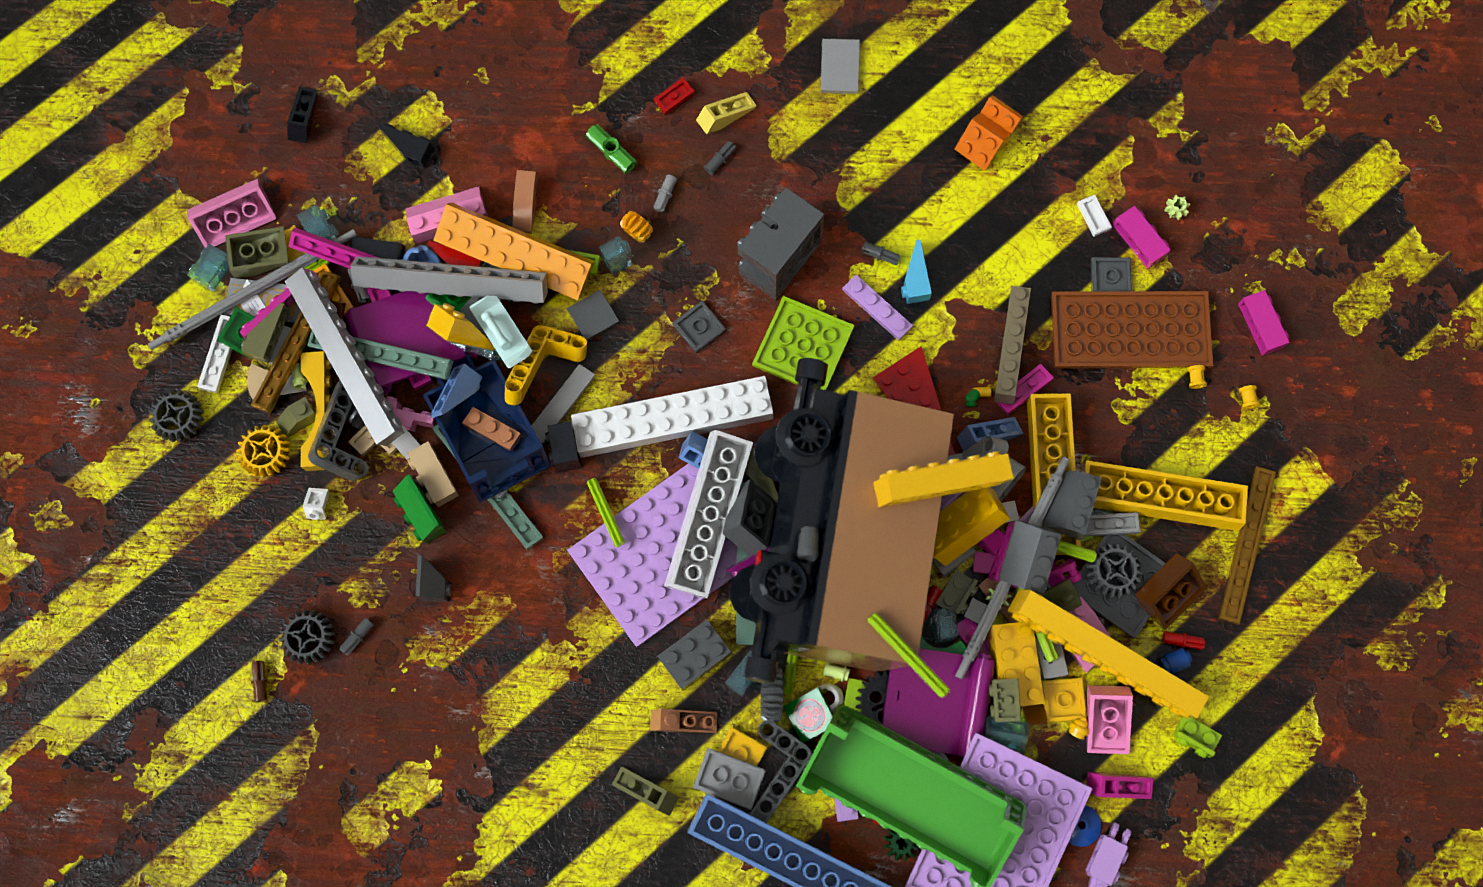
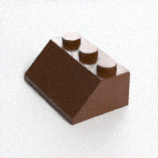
(1171, 591)

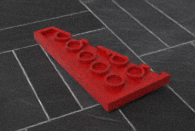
(910, 383)

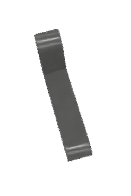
(334, 429)
(780, 777)

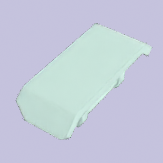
(501, 330)

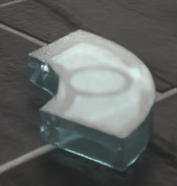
(490, 354)

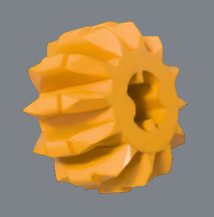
(636, 226)

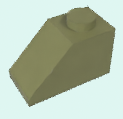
(297, 417)

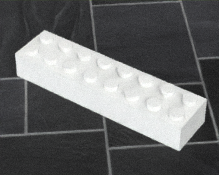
(709, 504)

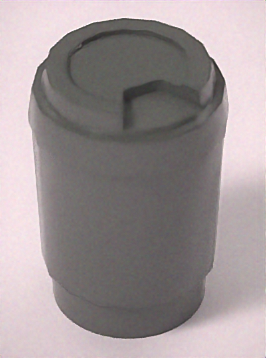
(808, 544)

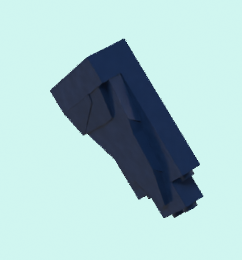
(484, 463)

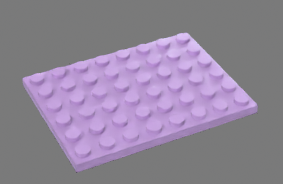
(634, 574)
(1052, 813)

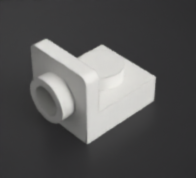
(315, 503)

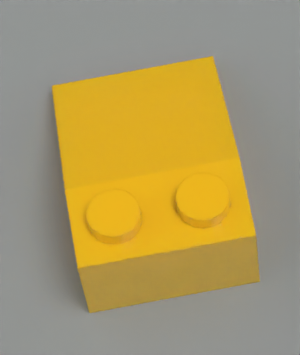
(455, 327)

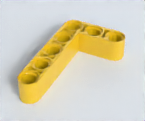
(542, 341)

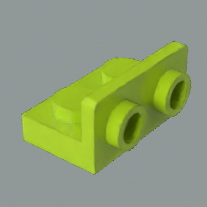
(1196, 735)

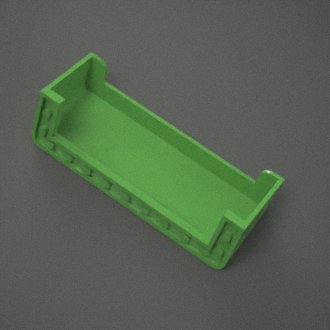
(915, 794)

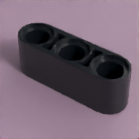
(379, 248)

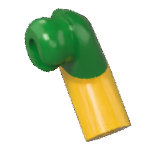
(975, 393)

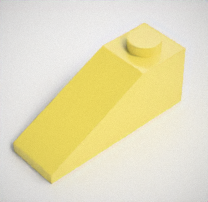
(724, 112)

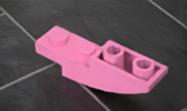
(409, 417)

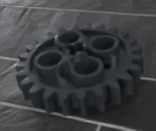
(877, 685)

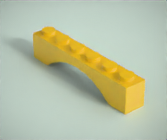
(316, 368)

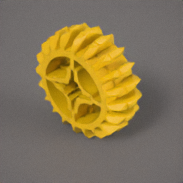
(252, 465)

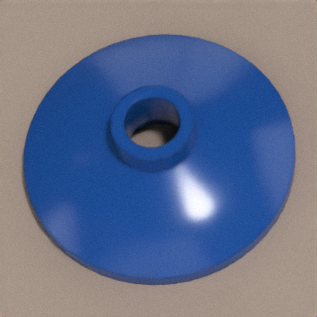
(1091, 831)

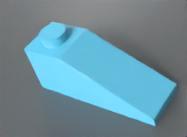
(916, 284)

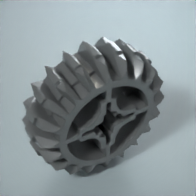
(161, 420)
(1108, 564)
(305, 644)
(772, 698)

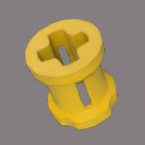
(1197, 376)
(1249, 397)

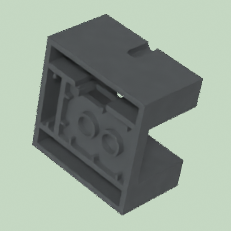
(780, 243)

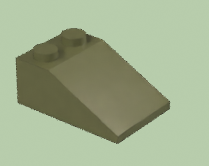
(256, 251)

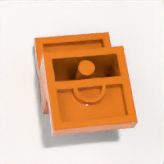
(988, 132)

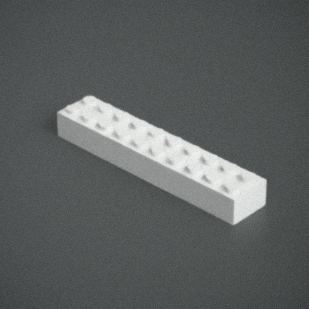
(672, 416)

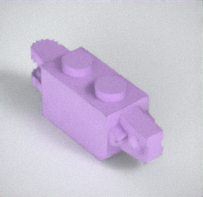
(1107, 858)

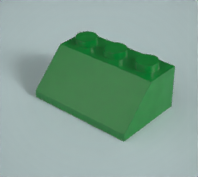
(418, 510)

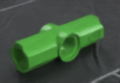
(603, 141)

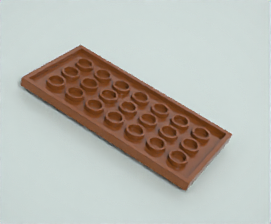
(1131, 329)

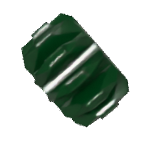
(894, 846)

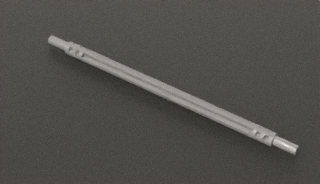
(242, 295)
(1003, 587)

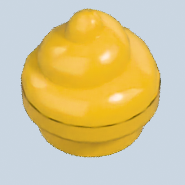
(1079, 728)

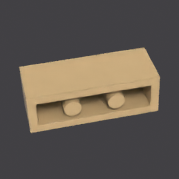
(432, 474)

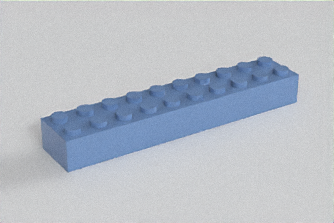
(772, 848)

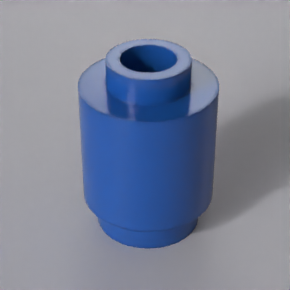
(1176, 661)

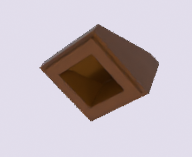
(1034, 715)

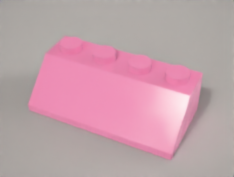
(231, 213)
(425, 217)

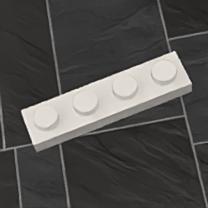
(216, 361)

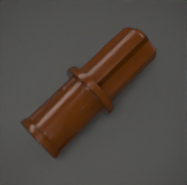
(259, 681)

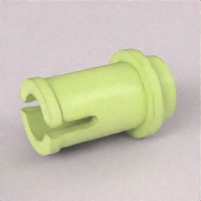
(298, 381)
(837, 671)

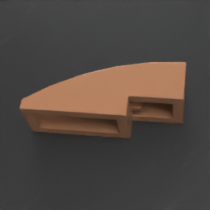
(524, 200)

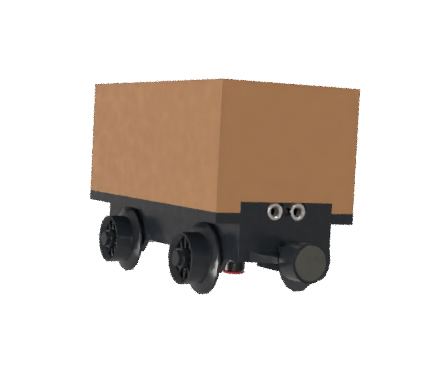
(867, 553)

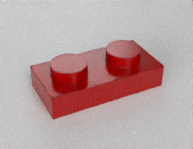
(674, 96)

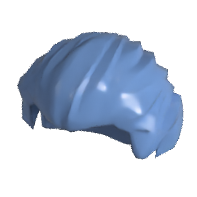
(421, 254)

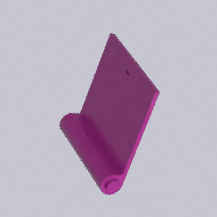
(399, 323)
(936, 721)

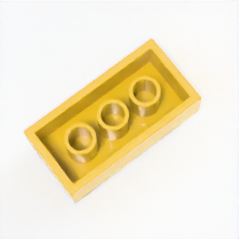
(967, 523)
(1016, 657)

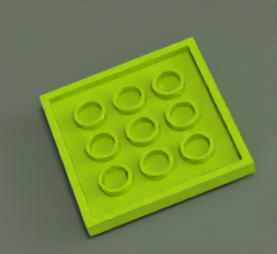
(798, 334)

